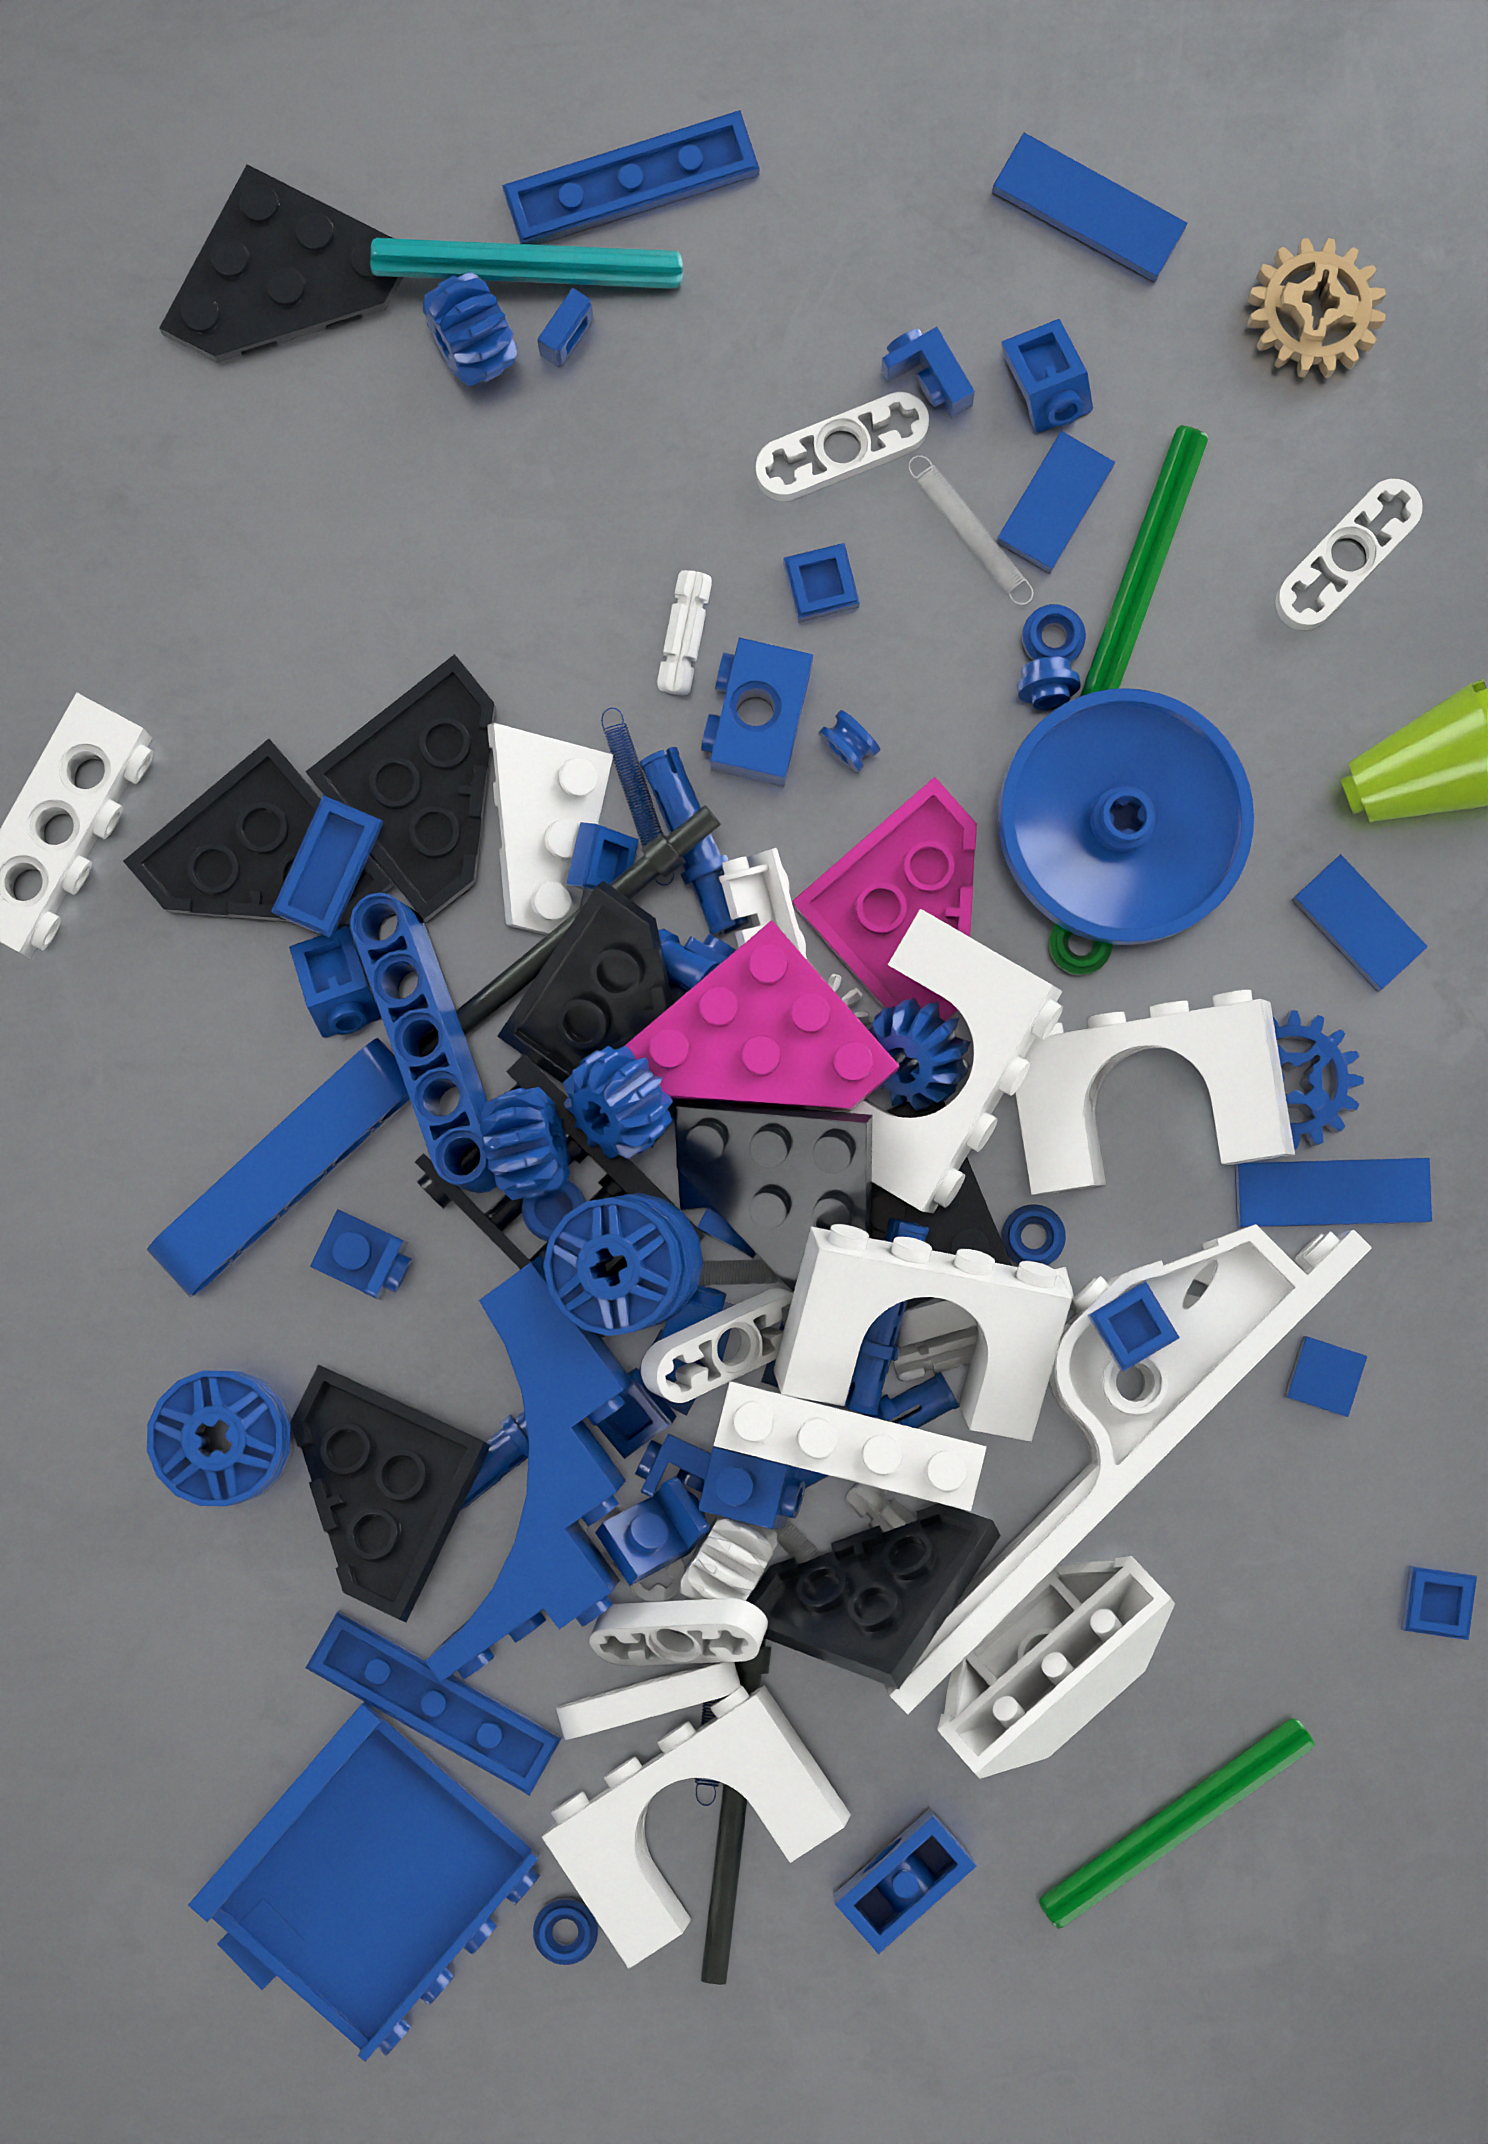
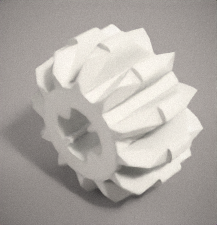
(728, 1560)

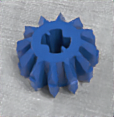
(469, 328)
(924, 1050)
(617, 1102)
(525, 1143)

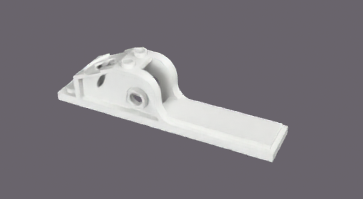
(1244, 1312)

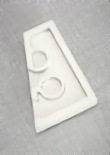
(541, 799)

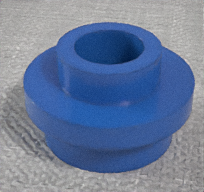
(1061, 618)
(1048, 683)
(1043, 1217)
(565, 1952)

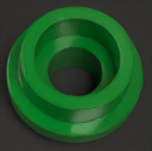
(1075, 963)

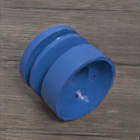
(660, 1258)
(257, 1430)

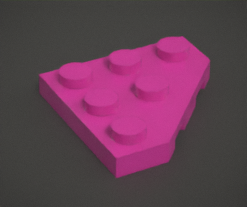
(876, 889)
(764, 1035)

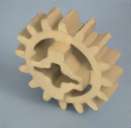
(1291, 306)

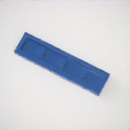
(631, 179)
(443, 1711)

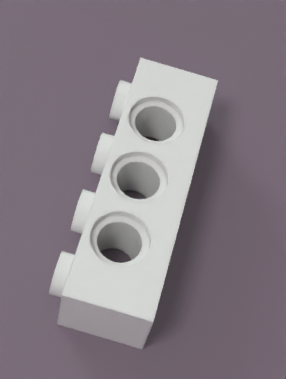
(83, 734)

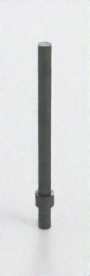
(661, 857)
(729, 1850)

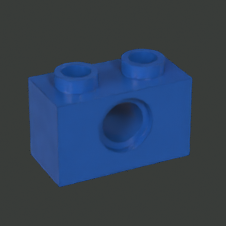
(767, 673)
(904, 1881)

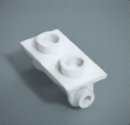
(760, 889)

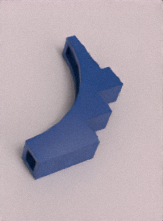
(569, 1477)

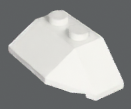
(1053, 1663)

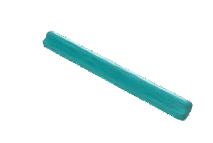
(526, 263)

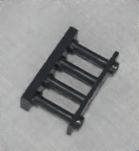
(620, 1179)

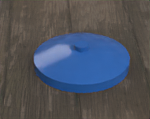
(1125, 816)

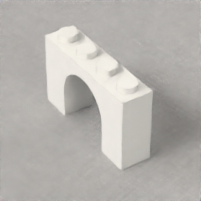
(1005, 1014)
(1228, 1045)
(856, 1278)
(850, 1446)
(604, 1838)

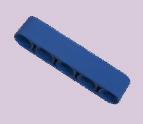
(407, 1023)
(281, 1169)

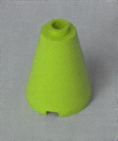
(1428, 764)

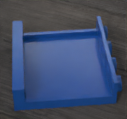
(378, 1873)

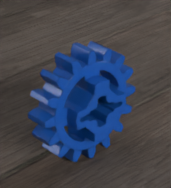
(1316, 1100)

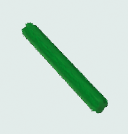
(1146, 560)
(1176, 1823)

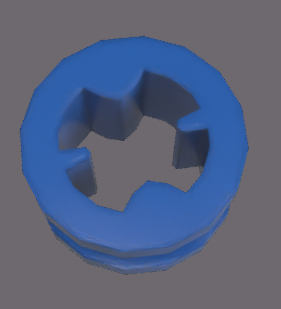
(849, 741)

